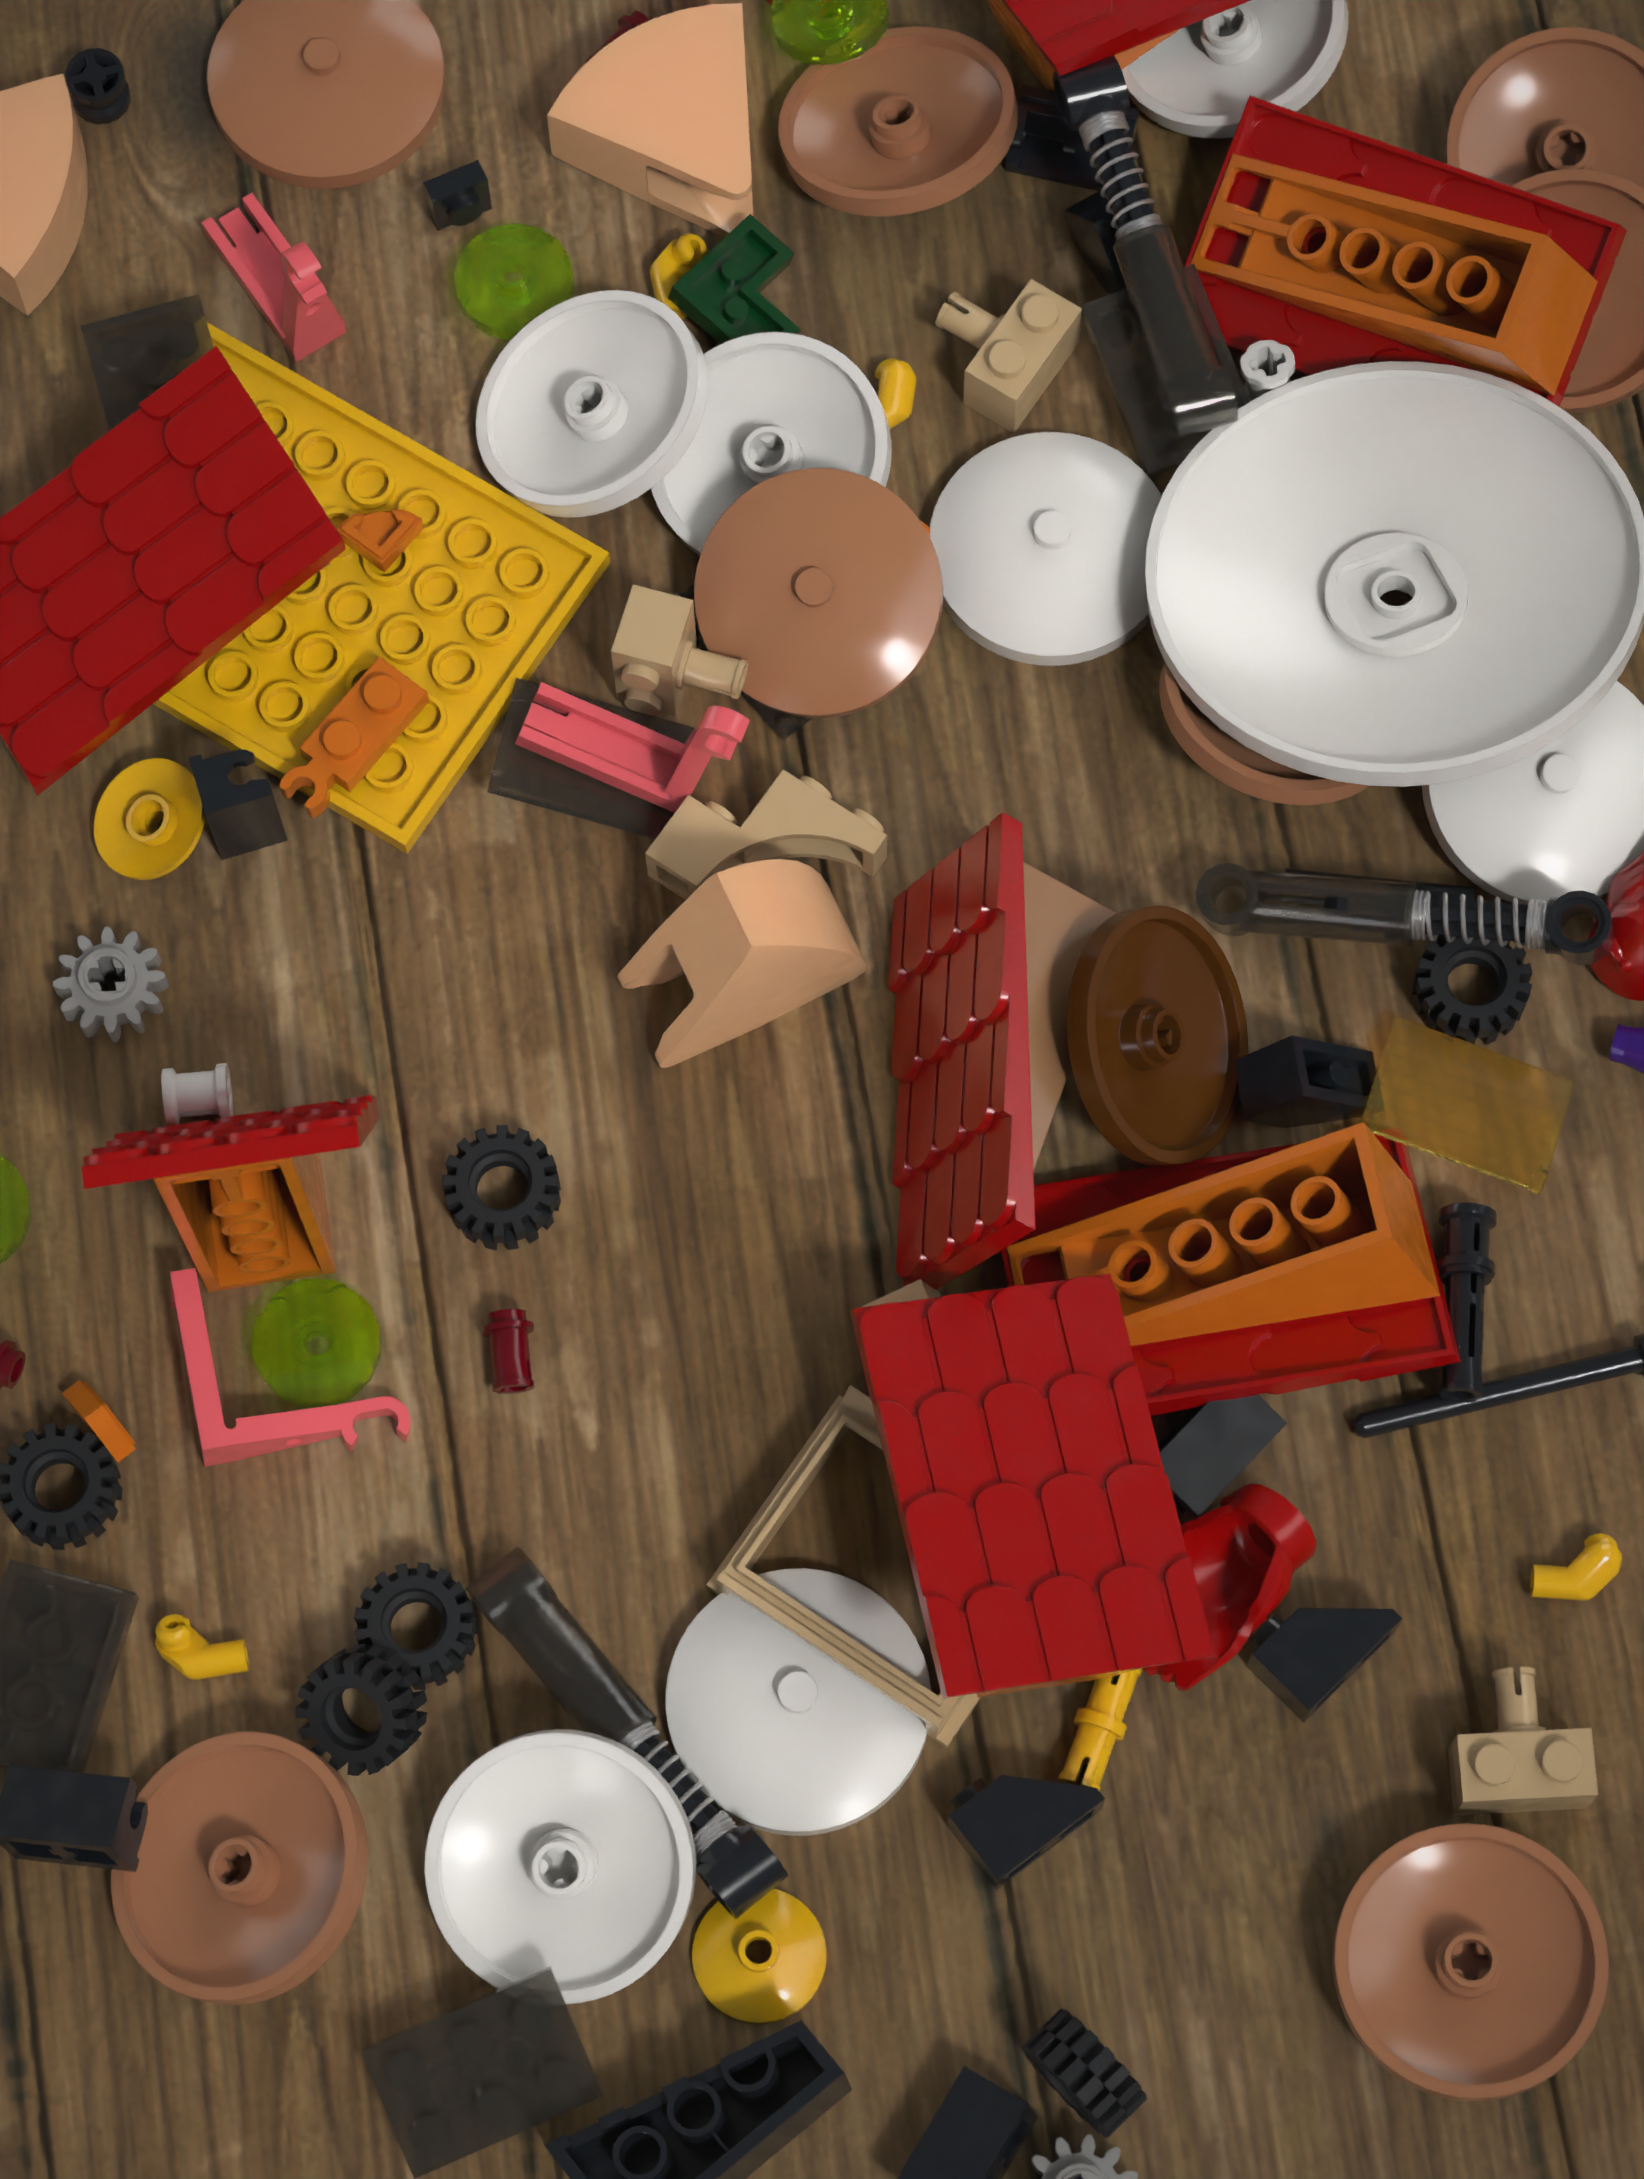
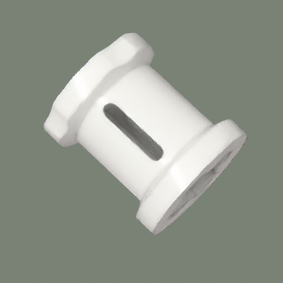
(1266, 367)
(196, 1093)

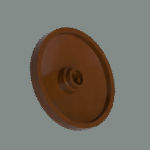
(1156, 1035)

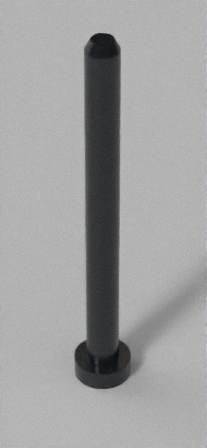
(1504, 1391)

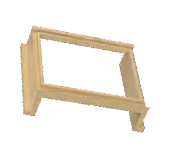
(853, 1411)

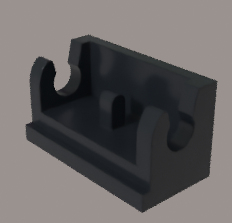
(1047, 148)
(238, 815)
(1214, 1447)
(71, 1818)
(971, 2133)

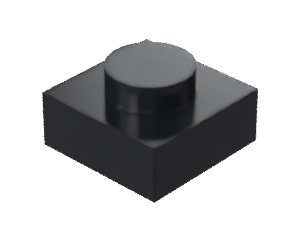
(458, 196)

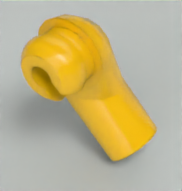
(673, 264)
(896, 389)
(1584, 1576)
(194, 1655)

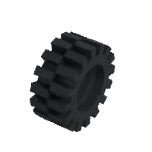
(1463, 1019)
(494, 1151)
(84, 1516)
(427, 1587)
(388, 1690)
(1084, 2072)

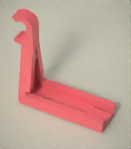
(277, 278)
(625, 751)
(265, 1432)

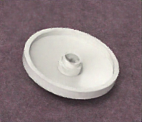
(1258, 49)
(592, 403)
(769, 411)
(1046, 548)
(1555, 816)
(783, 1727)
(562, 1861)

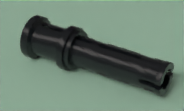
(1465, 1273)

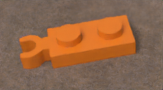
(355, 734)

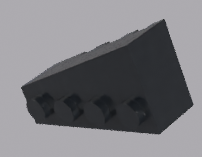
(715, 2121)

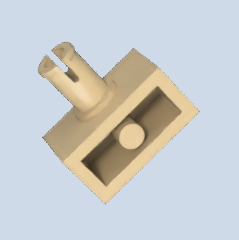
(1015, 352)
(659, 655)
(1521, 1762)

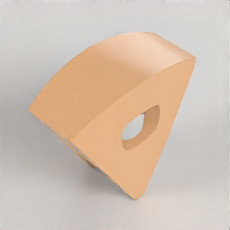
(666, 116)
(39, 189)
(751, 950)

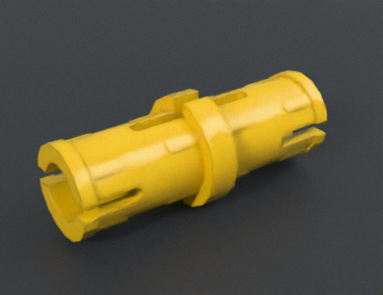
(1098, 1729)

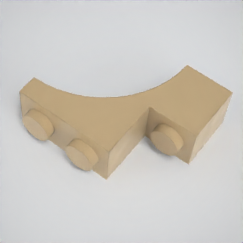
(787, 822)

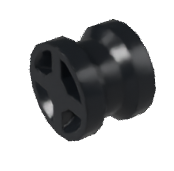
(92, 72)

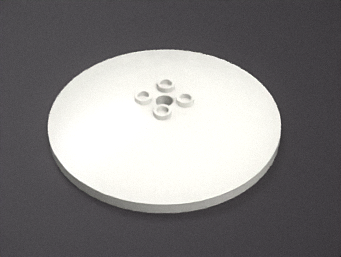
(1416, 483)

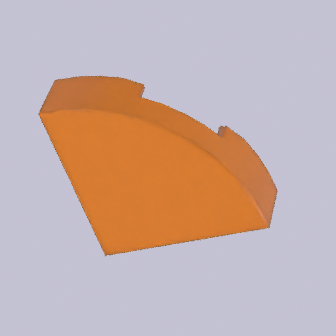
(380, 535)
(100, 1419)

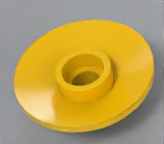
(133, 808)
(767, 1989)

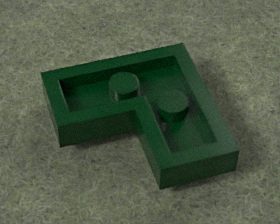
(727, 285)

